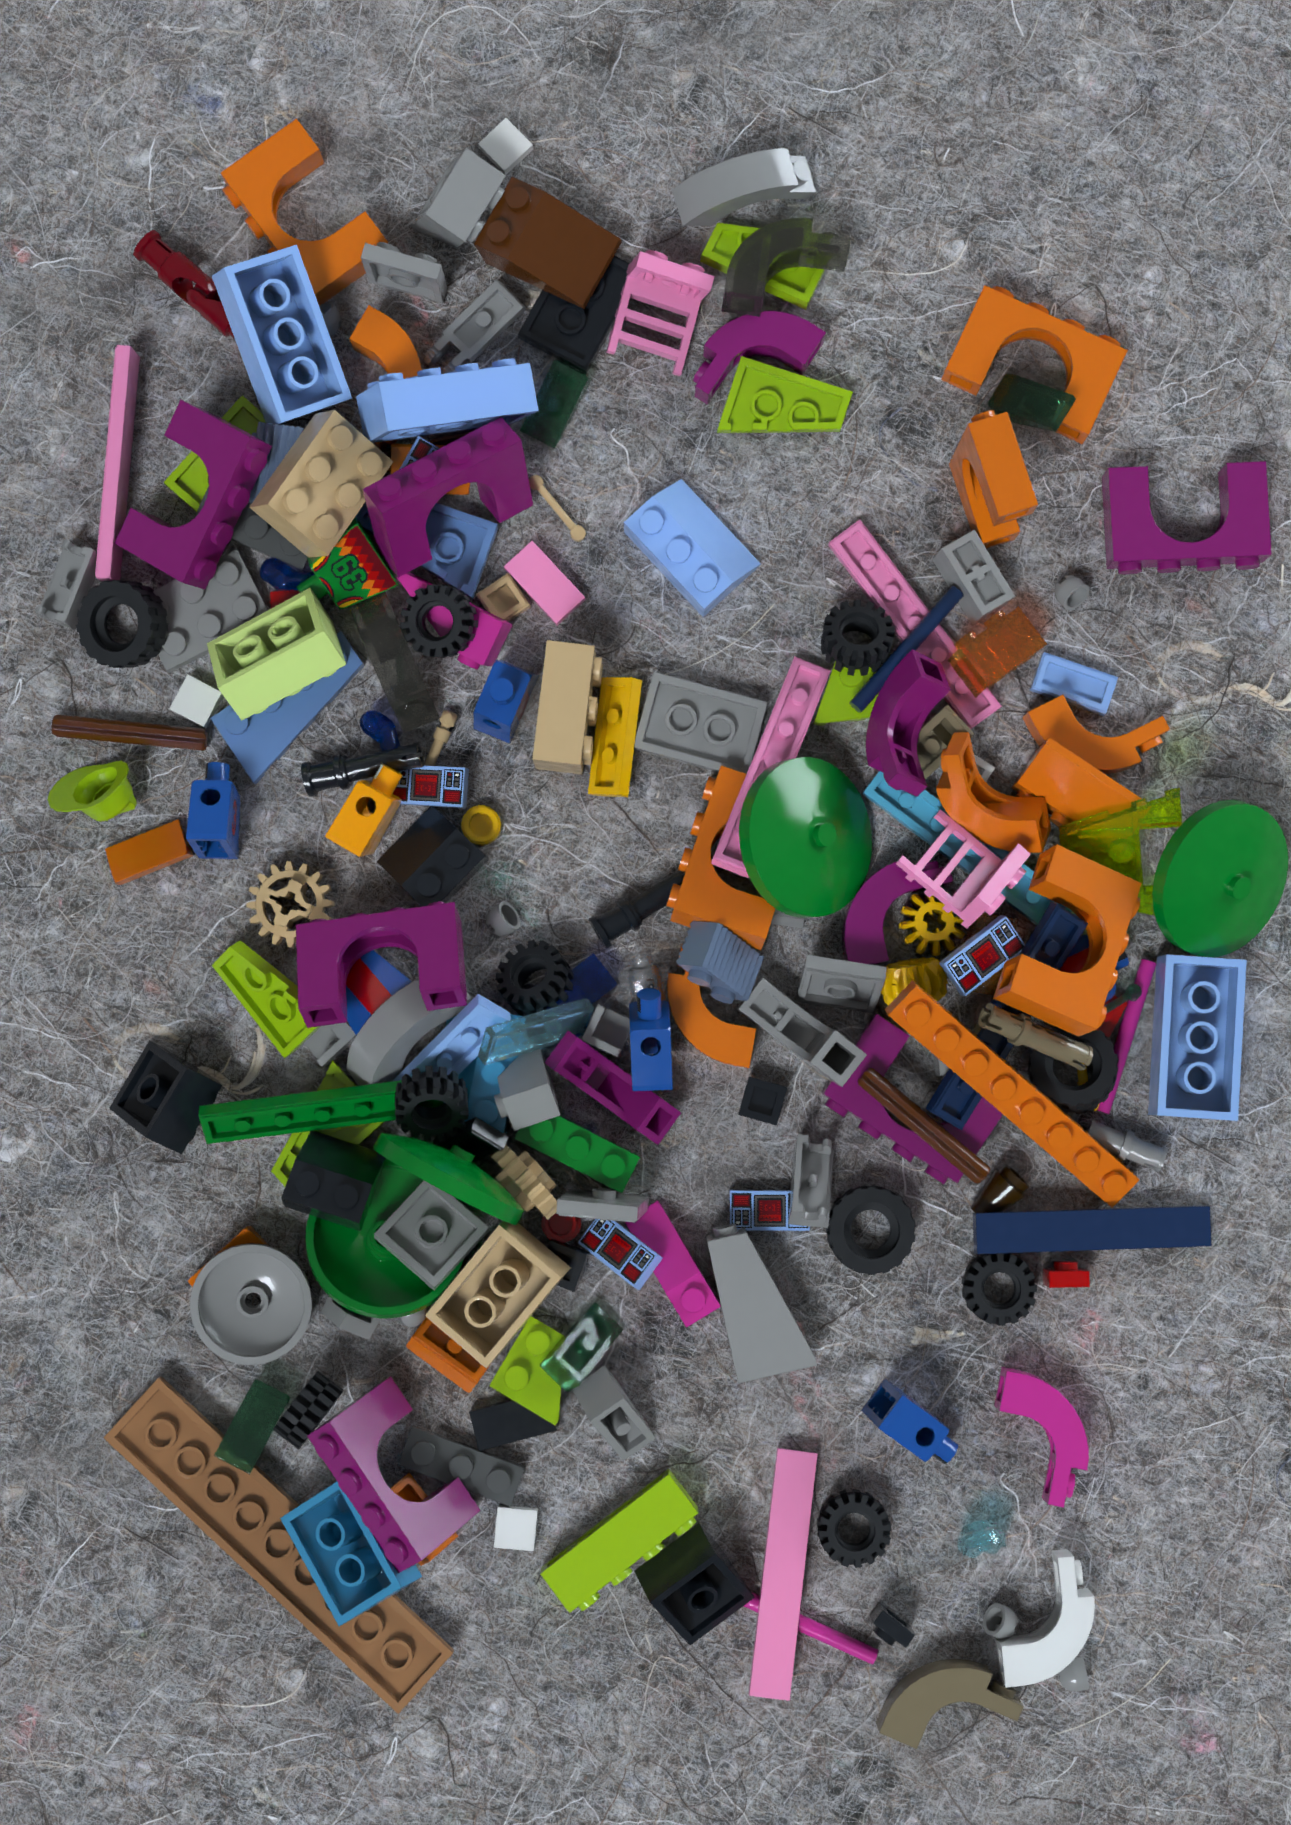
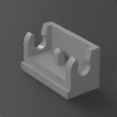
(973, 571)
(68, 585)
(811, 1183)

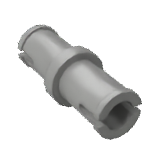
(1127, 1146)

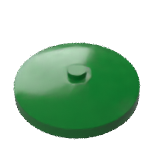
(805, 837)
(1220, 878)
(451, 1173)
(361, 1270)

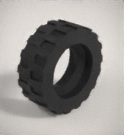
(93, 624)
(1087, 1095)
(899, 1240)

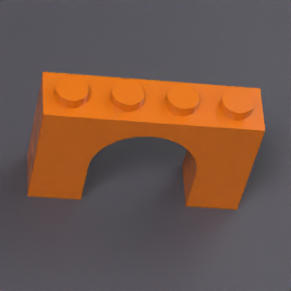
(258, 186)
(1000, 320)
(992, 478)
(702, 892)
(1103, 901)

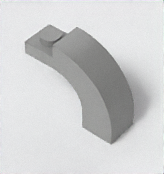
(741, 182)
(391, 1033)
(802, 1033)

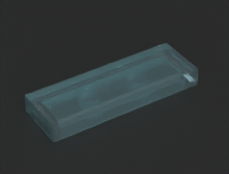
(534, 1031)

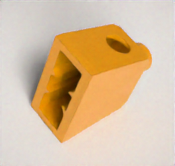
(355, 824)

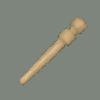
(441, 736)

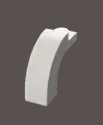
(1060, 1639)

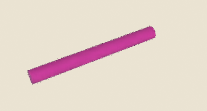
(1128, 1027)
(828, 1636)

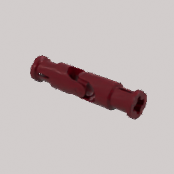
(178, 273)

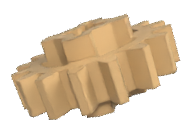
(296, 886)
(526, 1181)

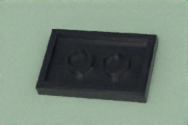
(574, 332)

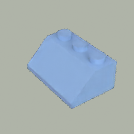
(690, 546)

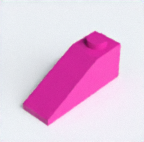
(489, 635)
(677, 1270)

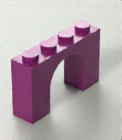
(233, 466)
(405, 498)
(1137, 542)
(333, 946)
(882, 1044)
(349, 1449)

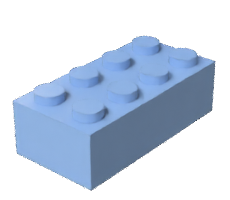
(281, 335)
(447, 401)
(1197, 1037)

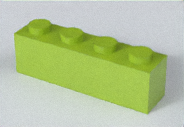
(619, 1541)

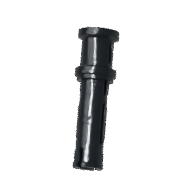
(343, 771)
(630, 913)

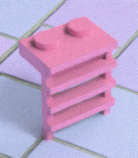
(666, 286)
(984, 884)

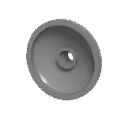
(245, 1331)

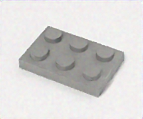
(204, 615)
(699, 724)

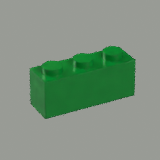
(581, 1150)

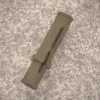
(1022, 1031)

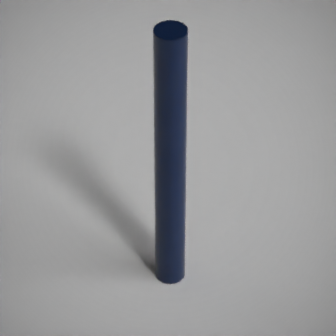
(912, 641)

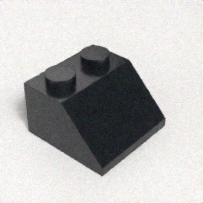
(432, 859)
(165, 1097)
(333, 1180)
(693, 1584)

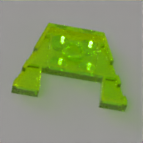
(1115, 837)

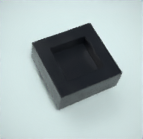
(762, 1101)
(574, 1258)
(890, 1626)

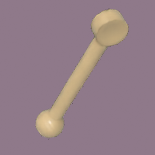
(577, 532)

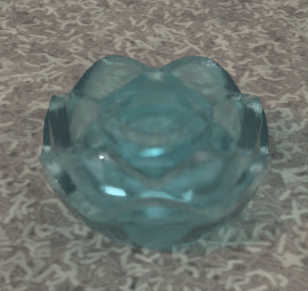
(981, 1537)

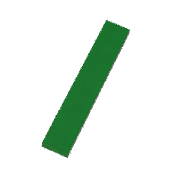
(301, 1112)

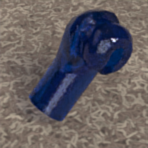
(282, 575)
(380, 729)

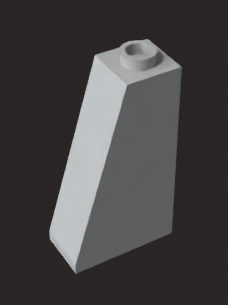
(755, 1315)

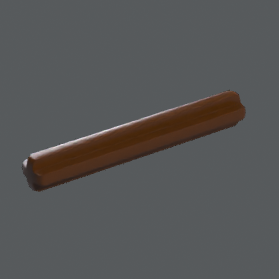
(130, 732)
(923, 1125)

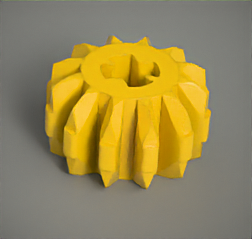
(920, 927)
(922, 970)

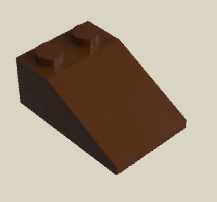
(546, 243)

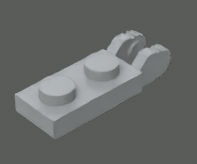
(477, 326)

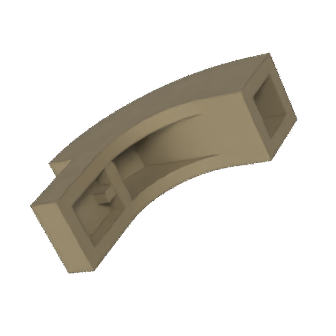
(936, 1686)

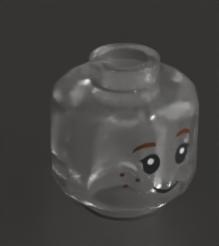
(641, 974)

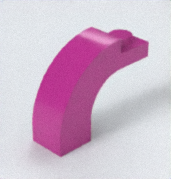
(1034, 1398)

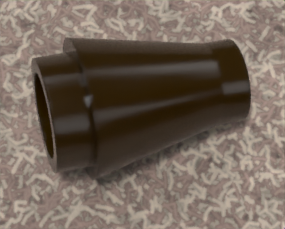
(1001, 1191)

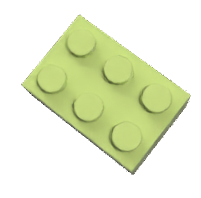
(275, 654)

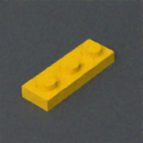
(614, 736)

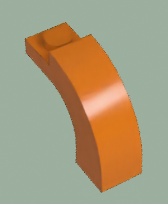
(386, 344)
(1104, 753)
(983, 811)
(705, 1032)

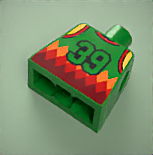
(351, 570)

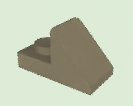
(936, 737)

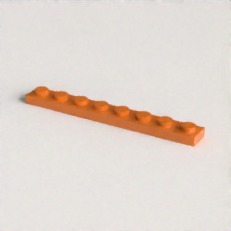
(1011, 1093)

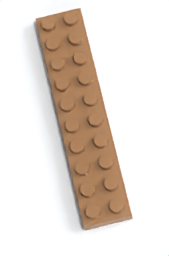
(242, 1515)

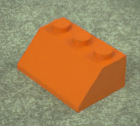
(1070, 785)

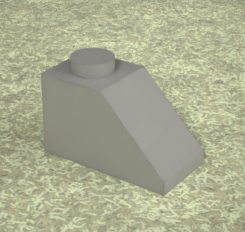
(527, 1091)
(613, 1413)

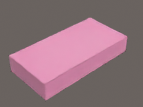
(544, 583)

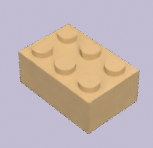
(321, 484)
(567, 707)
(497, 1292)

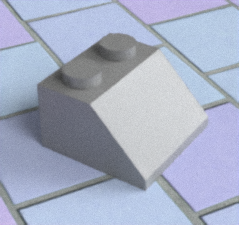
(460, 200)

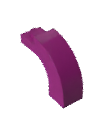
(770, 335)
(897, 718)
(864, 918)
(612, 1087)

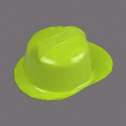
(94, 790)

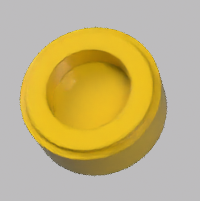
(481, 825)

